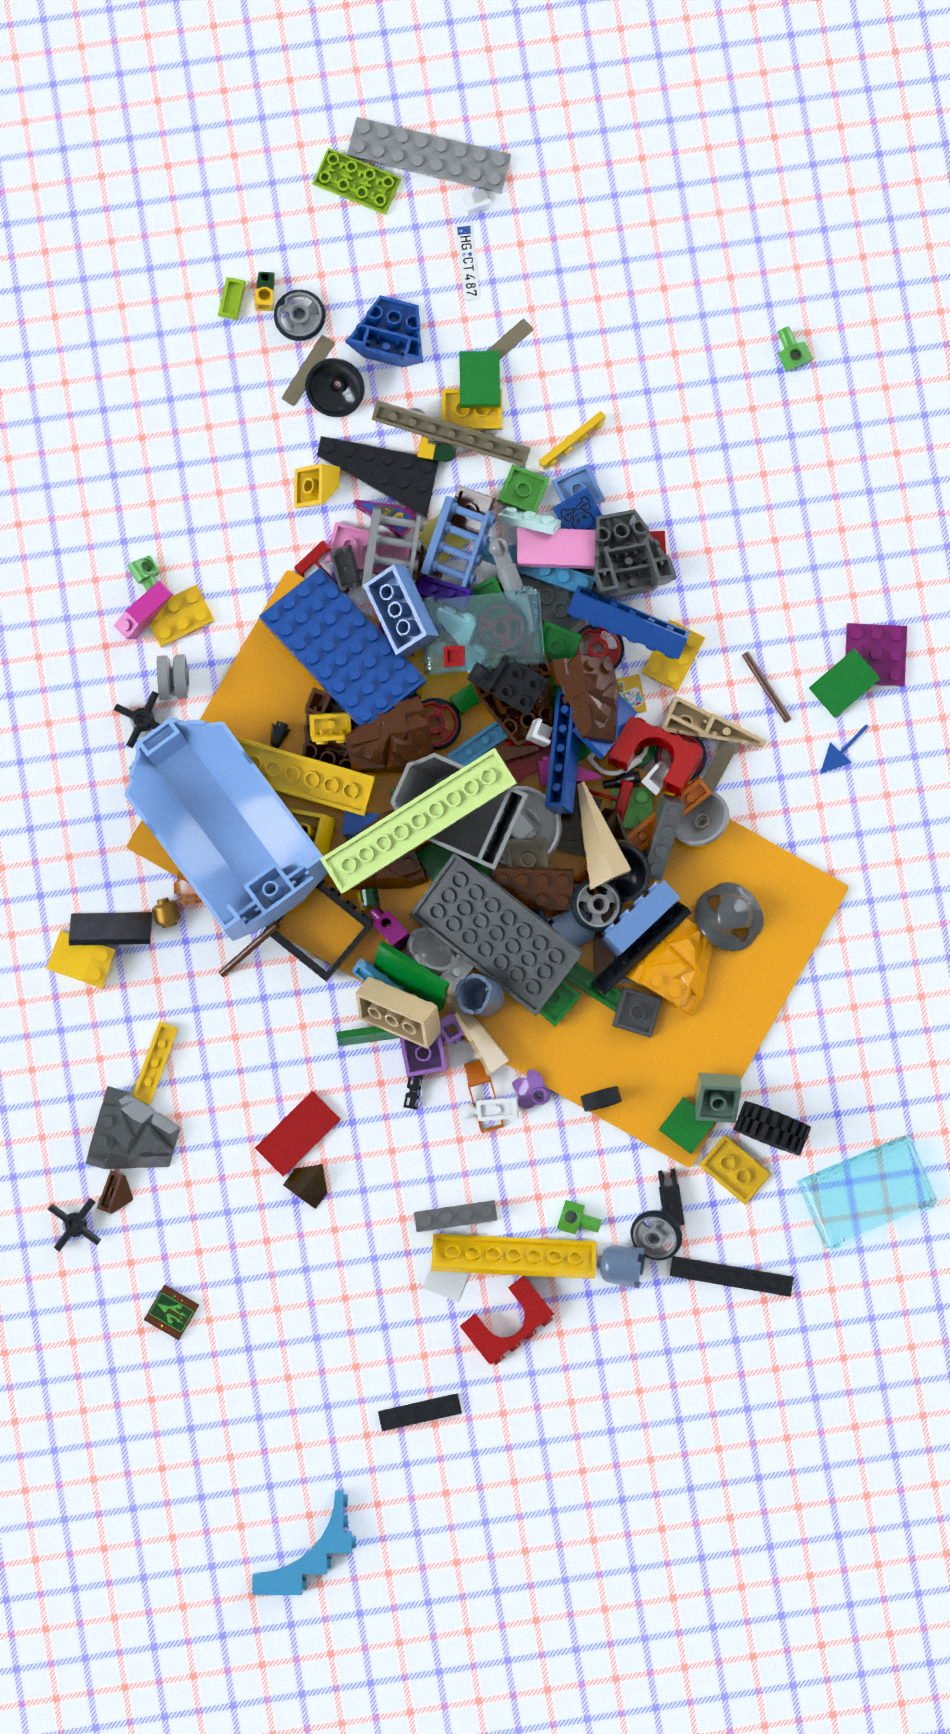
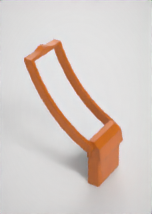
(477, 1076)

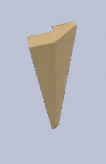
(692, 720)
(603, 854)
(483, 1043)

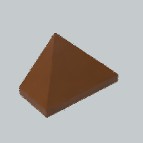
(115, 1193)

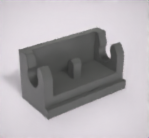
(345, 567)

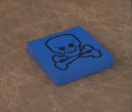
(578, 511)

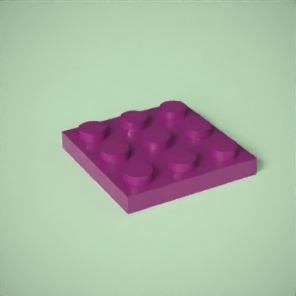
(881, 648)

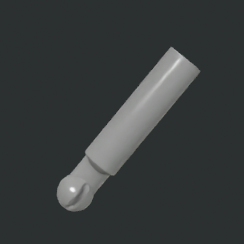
(506, 568)

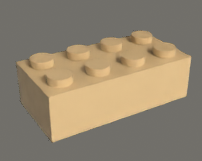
(398, 1012)

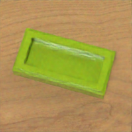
(231, 298)

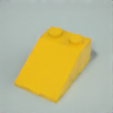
(317, 827)
(82, 962)

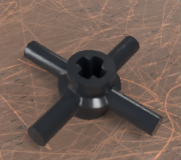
(134, 715)
(67, 1218)

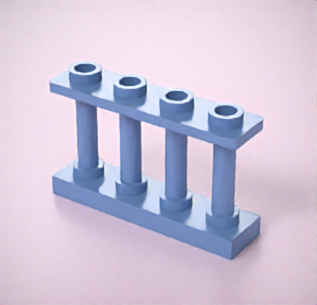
(443, 527)

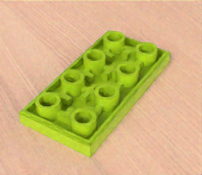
(356, 181)

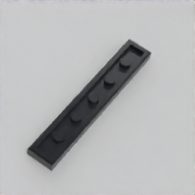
(640, 948)
(731, 1276)

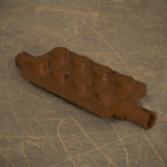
(539, 886)

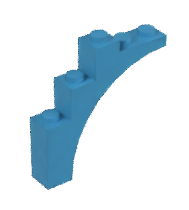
(290, 1578)

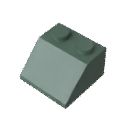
(717, 1097)

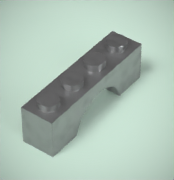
(667, 821)
(455, 1216)

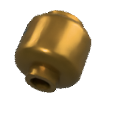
(166, 913)

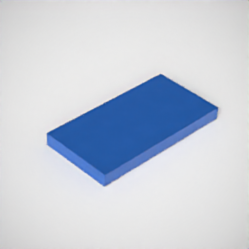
(601, 748)

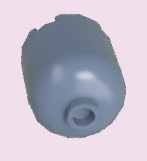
(569, 928)
(479, 995)
(622, 1265)

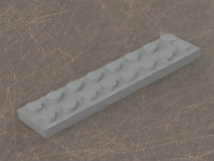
(429, 155)

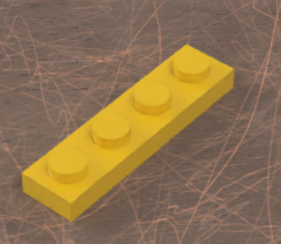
(566, 446)
(155, 1062)

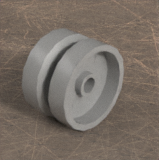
(172, 677)

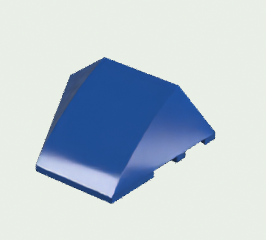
(389, 333)

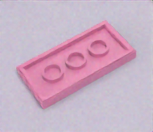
(358, 538)
(561, 550)

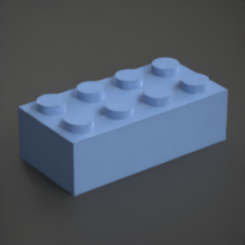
(401, 610)
(635, 922)

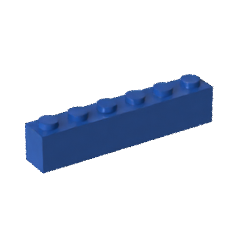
(628, 622)
(563, 760)

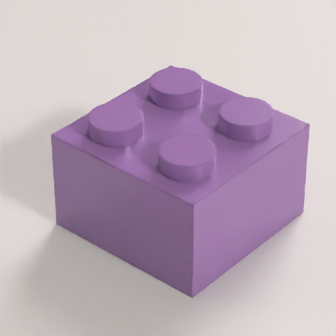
(423, 1061)

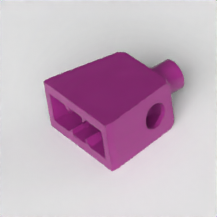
(393, 934)

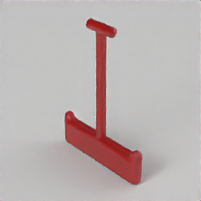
(312, 558)
(623, 797)

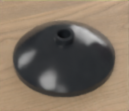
(328, 397)
(637, 879)

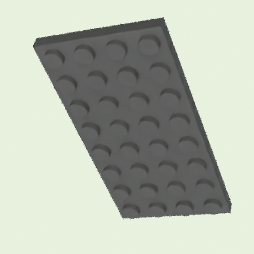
(496, 933)

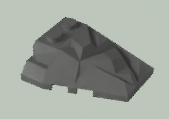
(628, 556)
(131, 1134)

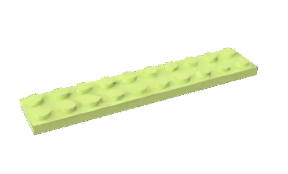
(418, 821)

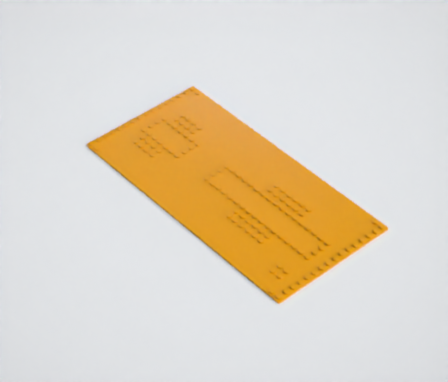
(583, 1050)

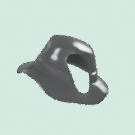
(735, 910)

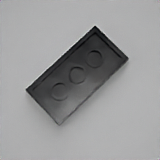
(110, 928)

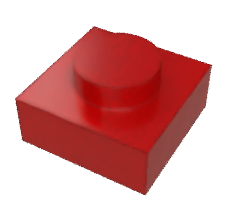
(454, 656)

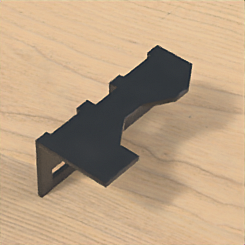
(413, 1095)

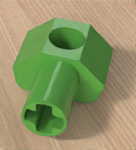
(790, 345)
(144, 571)
(583, 1221)

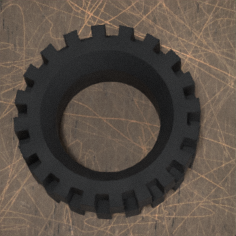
(772, 1128)

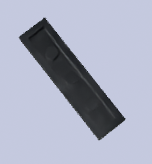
(419, 1412)

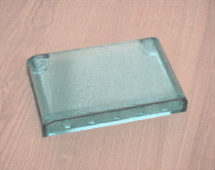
(487, 628)
(867, 1191)

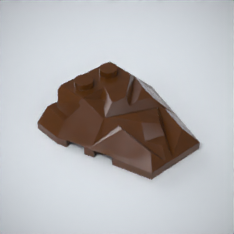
(592, 693)
(511, 720)
(391, 739)
(333, 752)
(402, 873)

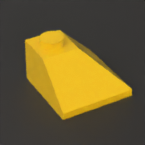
(315, 484)

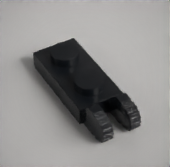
(670, 1197)

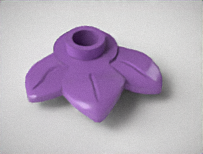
(528, 1089)

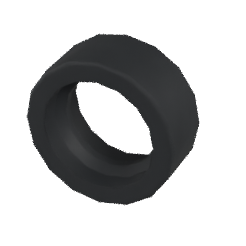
(601, 1099)

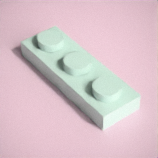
(529, 520)

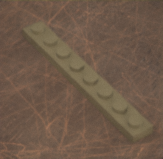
(450, 433)

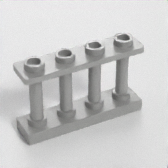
(376, 539)

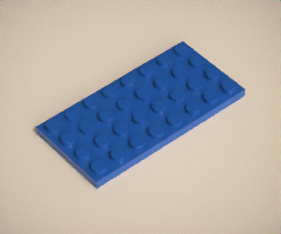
(341, 648)

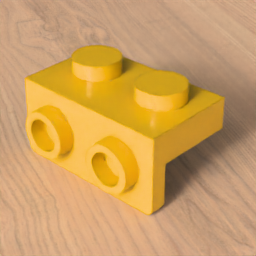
(329, 727)

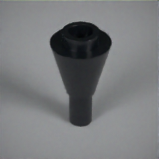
(278, 733)
(632, 776)

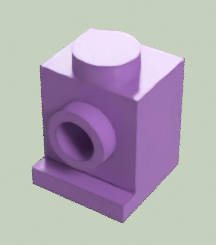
(450, 1037)

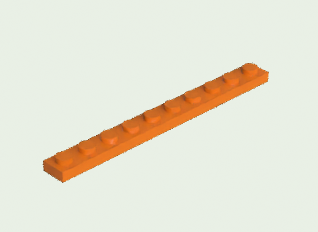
(642, 834)

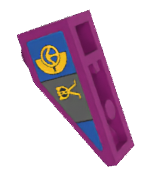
(388, 510)

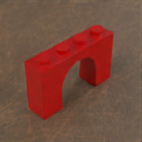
(639, 734)
(493, 1346)

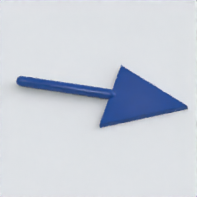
(836, 758)

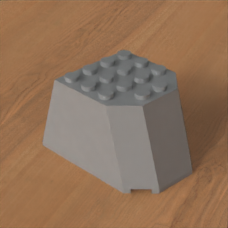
(478, 835)

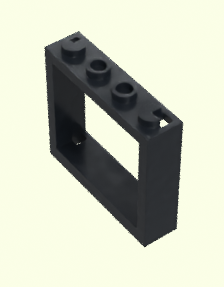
(348, 907)

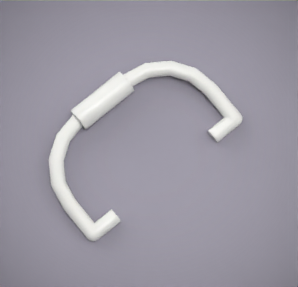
(637, 760)

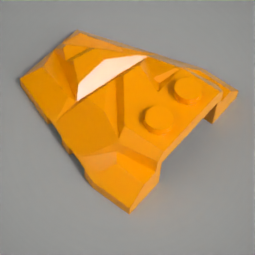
(677, 967)

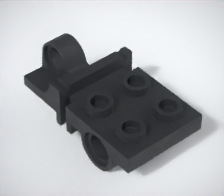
(512, 683)

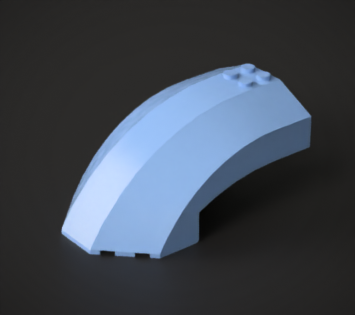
(222, 824)

